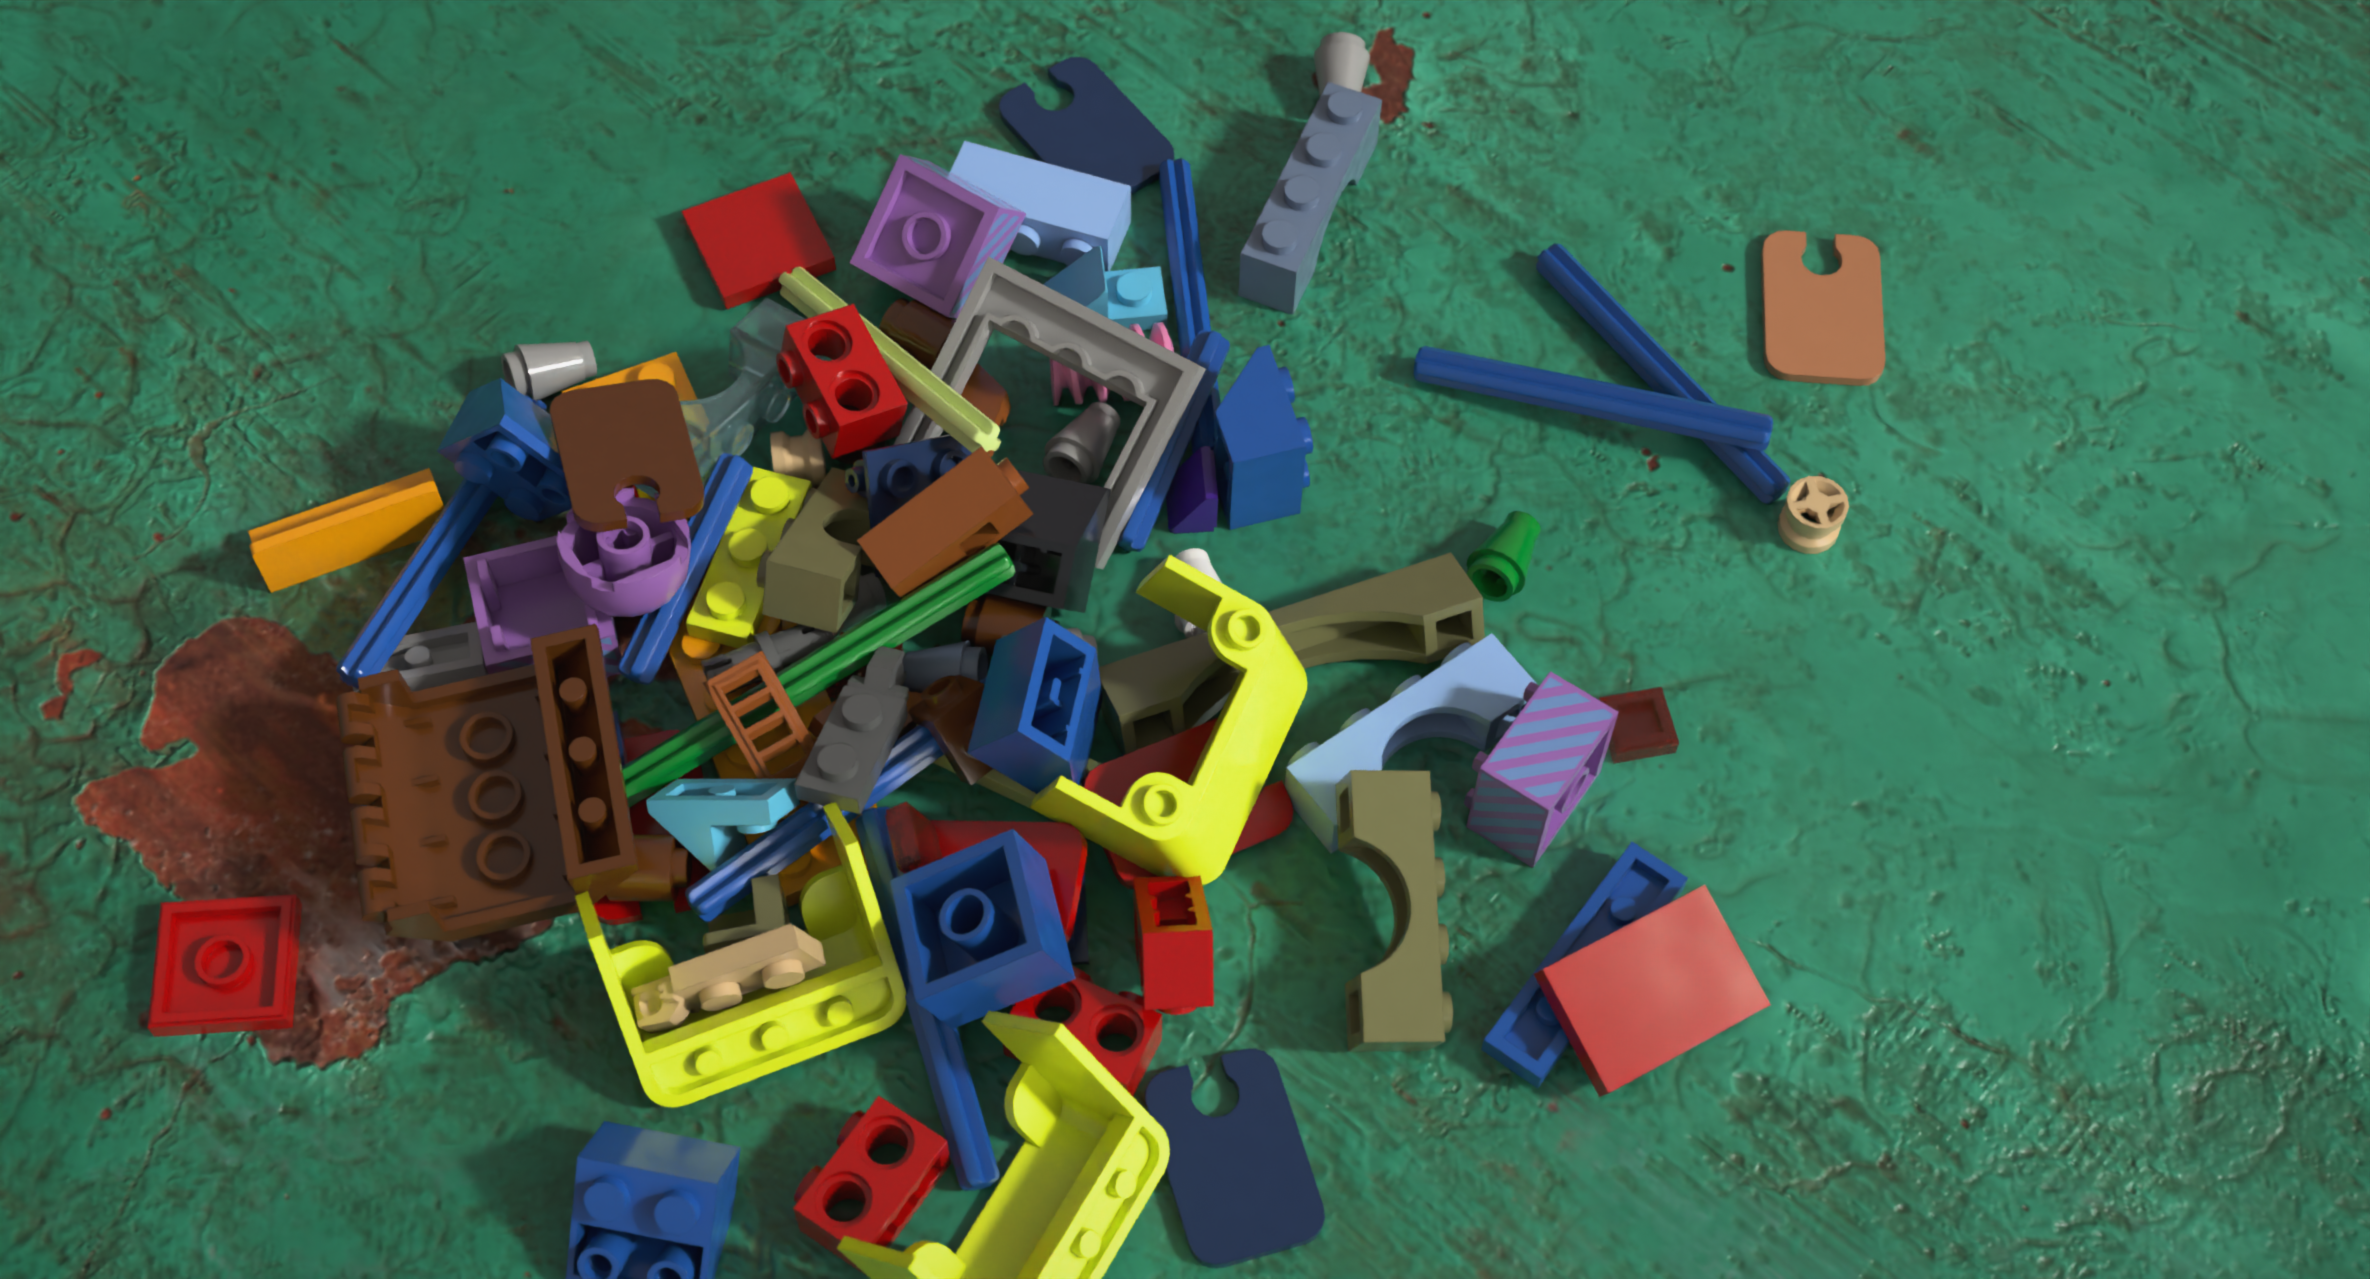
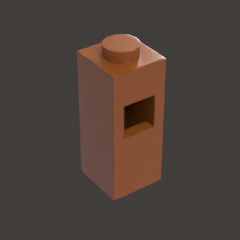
(948, 522)

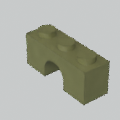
(818, 561)

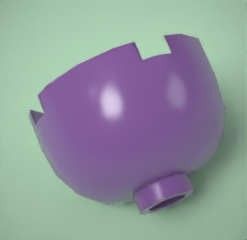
(626, 568)

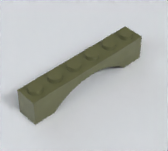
(1395, 616)

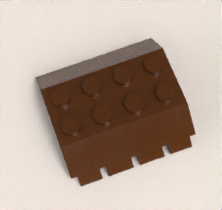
(487, 794)

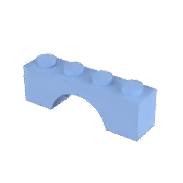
(1465, 699)

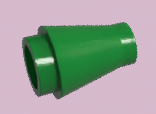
(1503, 559)

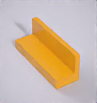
(346, 530)

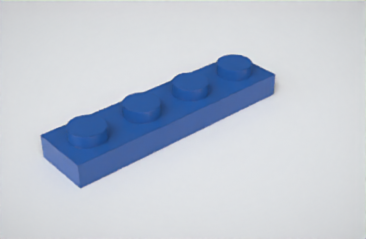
(1528, 1032)

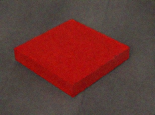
(757, 237)
(225, 965)

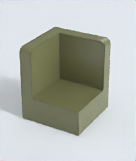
(768, 914)

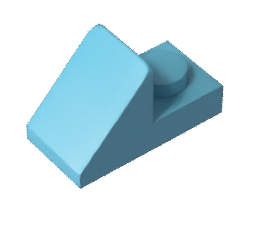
(1120, 295)
(716, 813)

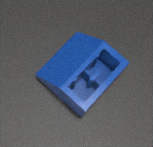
(1260, 445)
(510, 449)
(1039, 706)
(650, 1205)

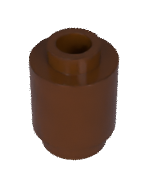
(917, 329)
(995, 616)
(661, 871)

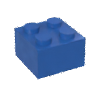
(981, 929)

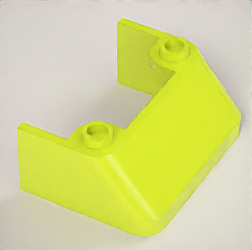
(1196, 824)
(770, 1028)
(1070, 1188)

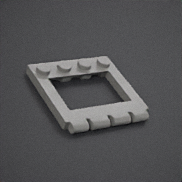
(1086, 344)

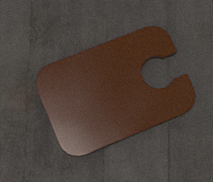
(624, 439)

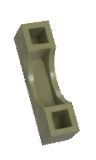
(1389, 826)

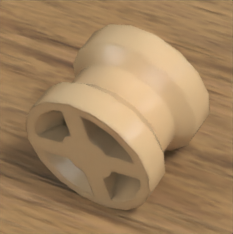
(798, 456)
(1824, 503)

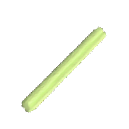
(915, 381)

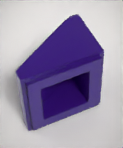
(1194, 495)

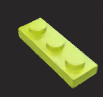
(729, 600)

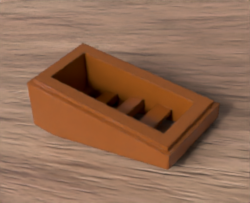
(739, 675)

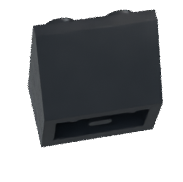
(1057, 544)

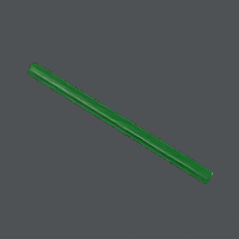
(823, 668)

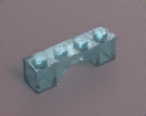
(756, 398)

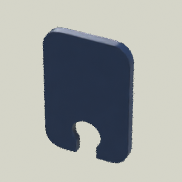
(1094, 134)
(1240, 1175)

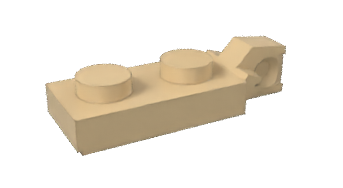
(723, 976)

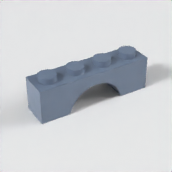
(1293, 222)

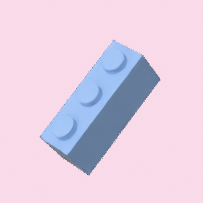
(1063, 207)

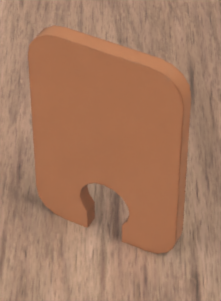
(1822, 324)

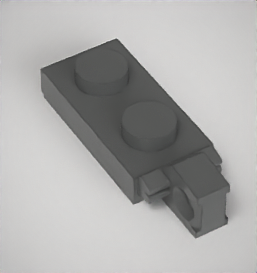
(857, 736)

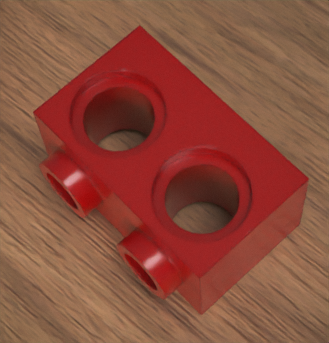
(852, 377)
(1173, 944)
(1097, 1015)
(888, 1191)

